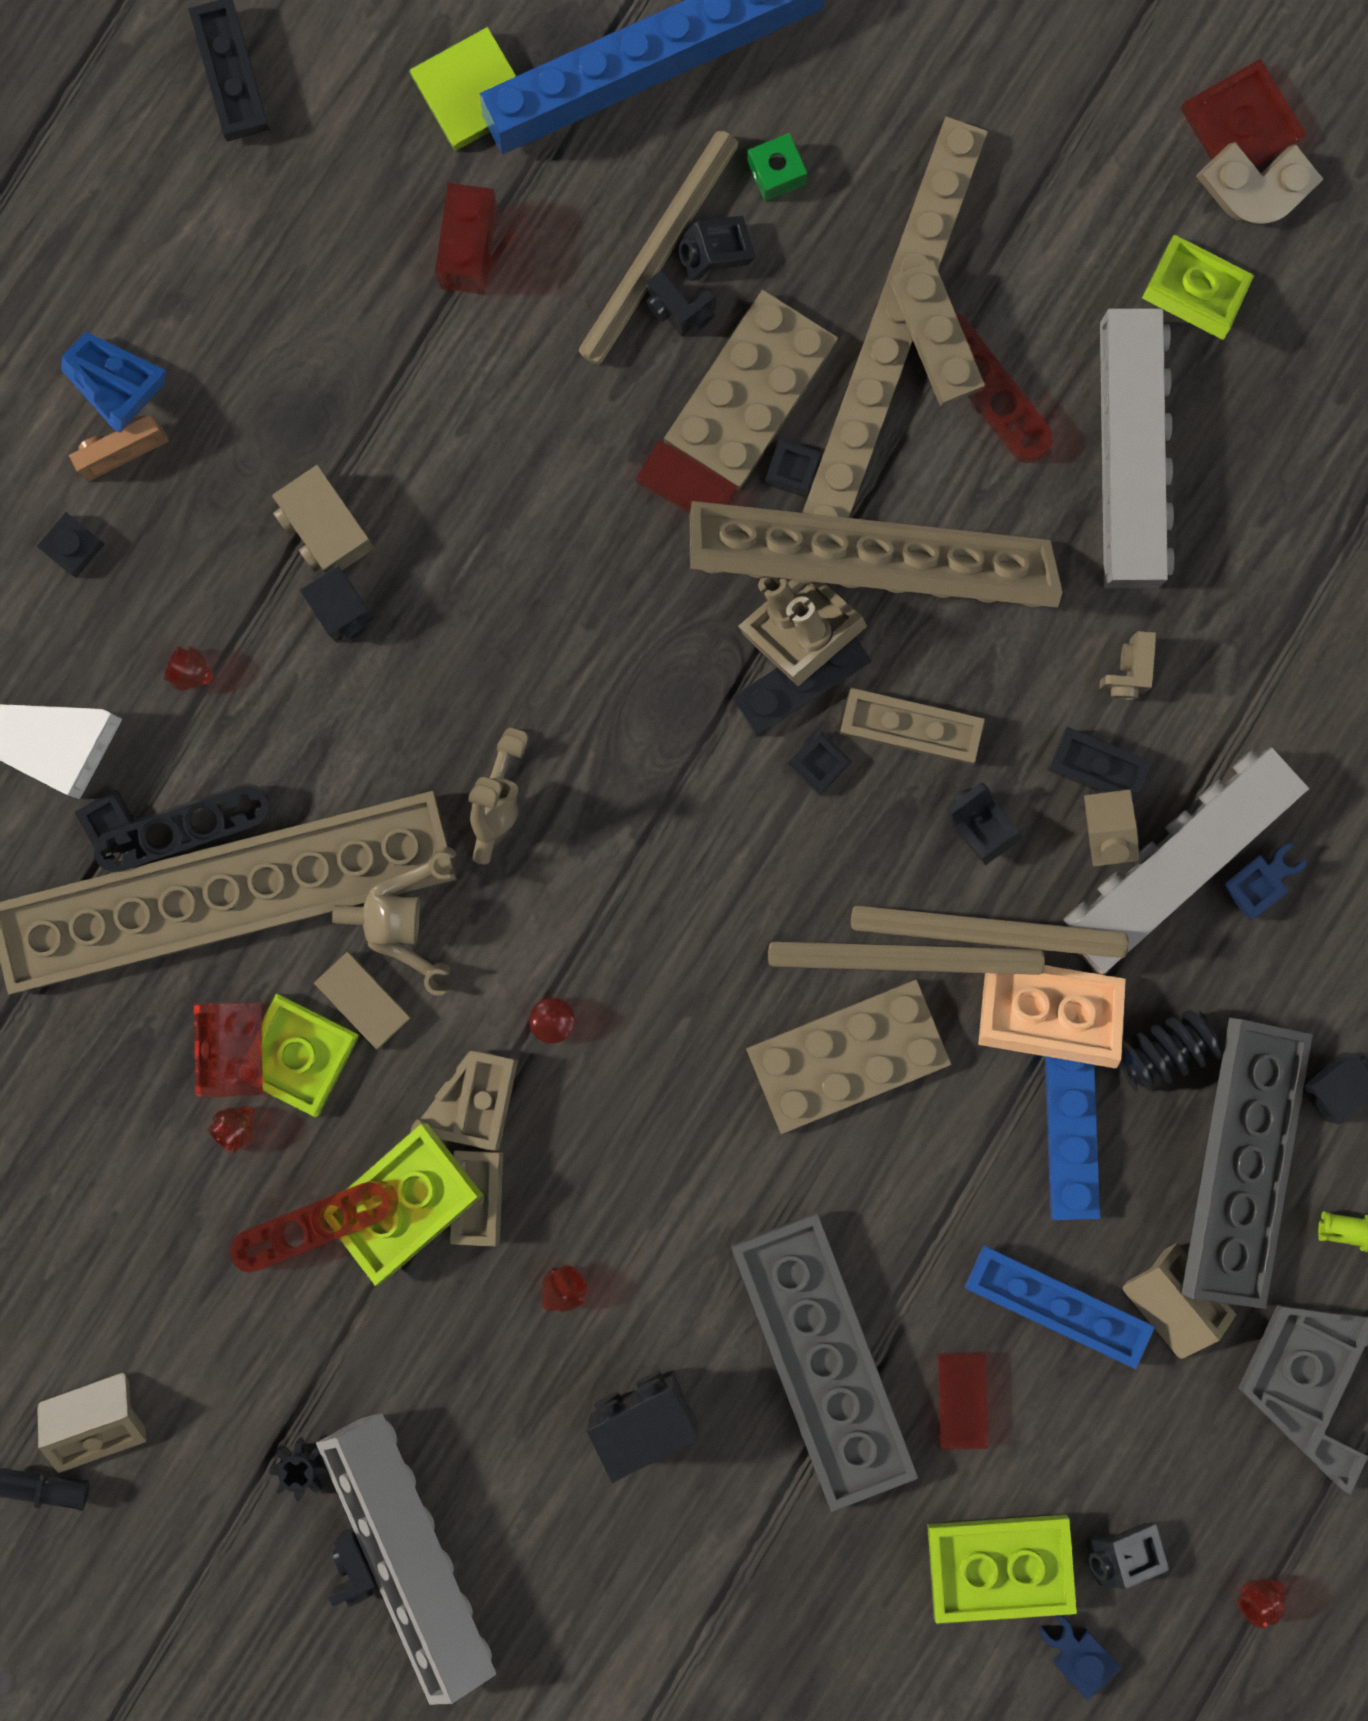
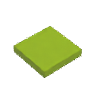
(454, 82)
(1198, 287)
(302, 1054)

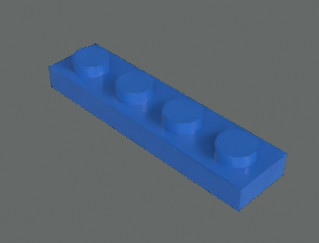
(1072, 1140)
(1059, 1307)

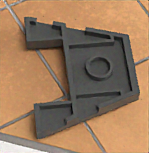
(1301, 1378)

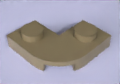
(1255, 195)

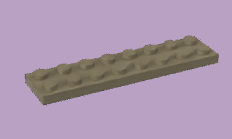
(873, 554)

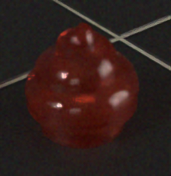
(187, 669)
(552, 1020)
(233, 1128)
(563, 1289)
(1262, 1602)

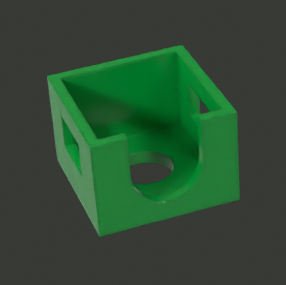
(777, 182)

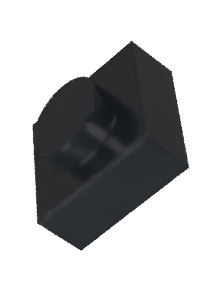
(70, 545)

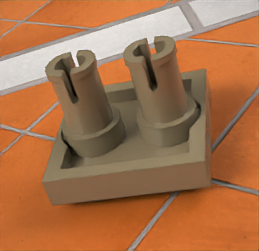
(800, 625)

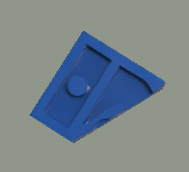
(111, 378)

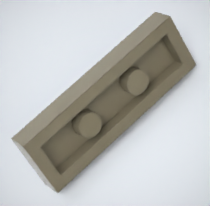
(936, 333)
(912, 726)

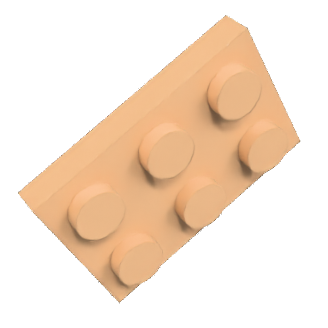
(1055, 1015)

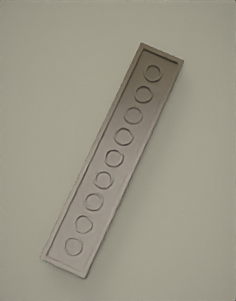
(216, 893)

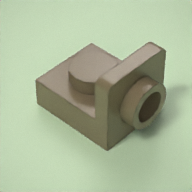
(1138, 661)

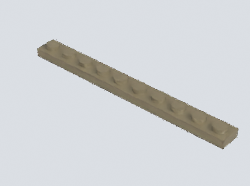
(888, 334)

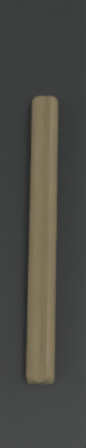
(658, 247)
(990, 931)
(906, 958)

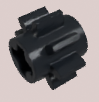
(290, 1459)

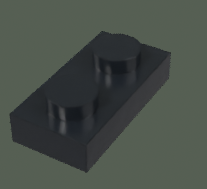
(1098, 764)

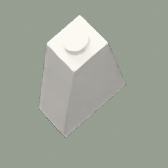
(56, 743)

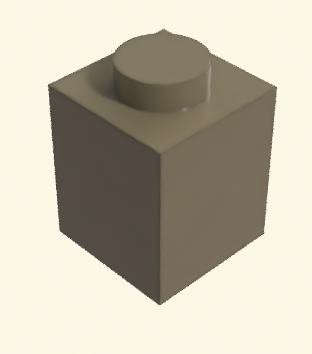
(1111, 828)

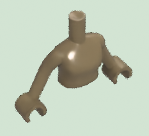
(495, 798)
(395, 919)

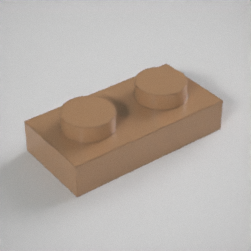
(106, 453)

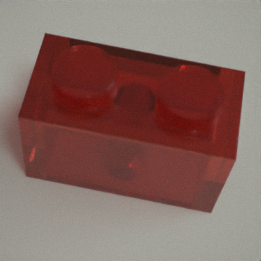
(466, 238)

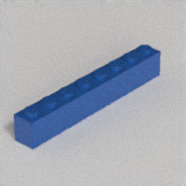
(629, 64)

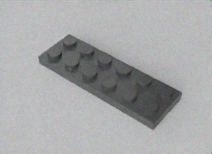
(1247, 1164)
(824, 1362)

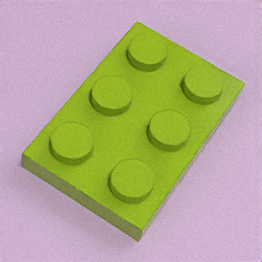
(430, 1197)
(1001, 1569)

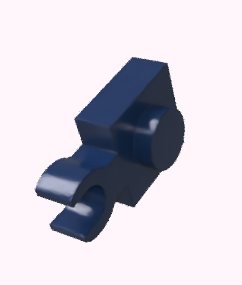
(1260, 884)
(1081, 1658)

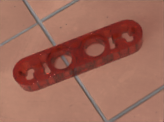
(1000, 382)
(313, 1226)

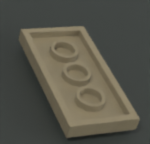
(750, 389)
(848, 1056)

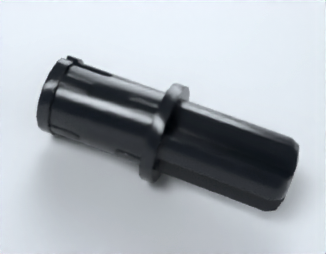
(44, 1489)

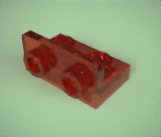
(228, 1049)

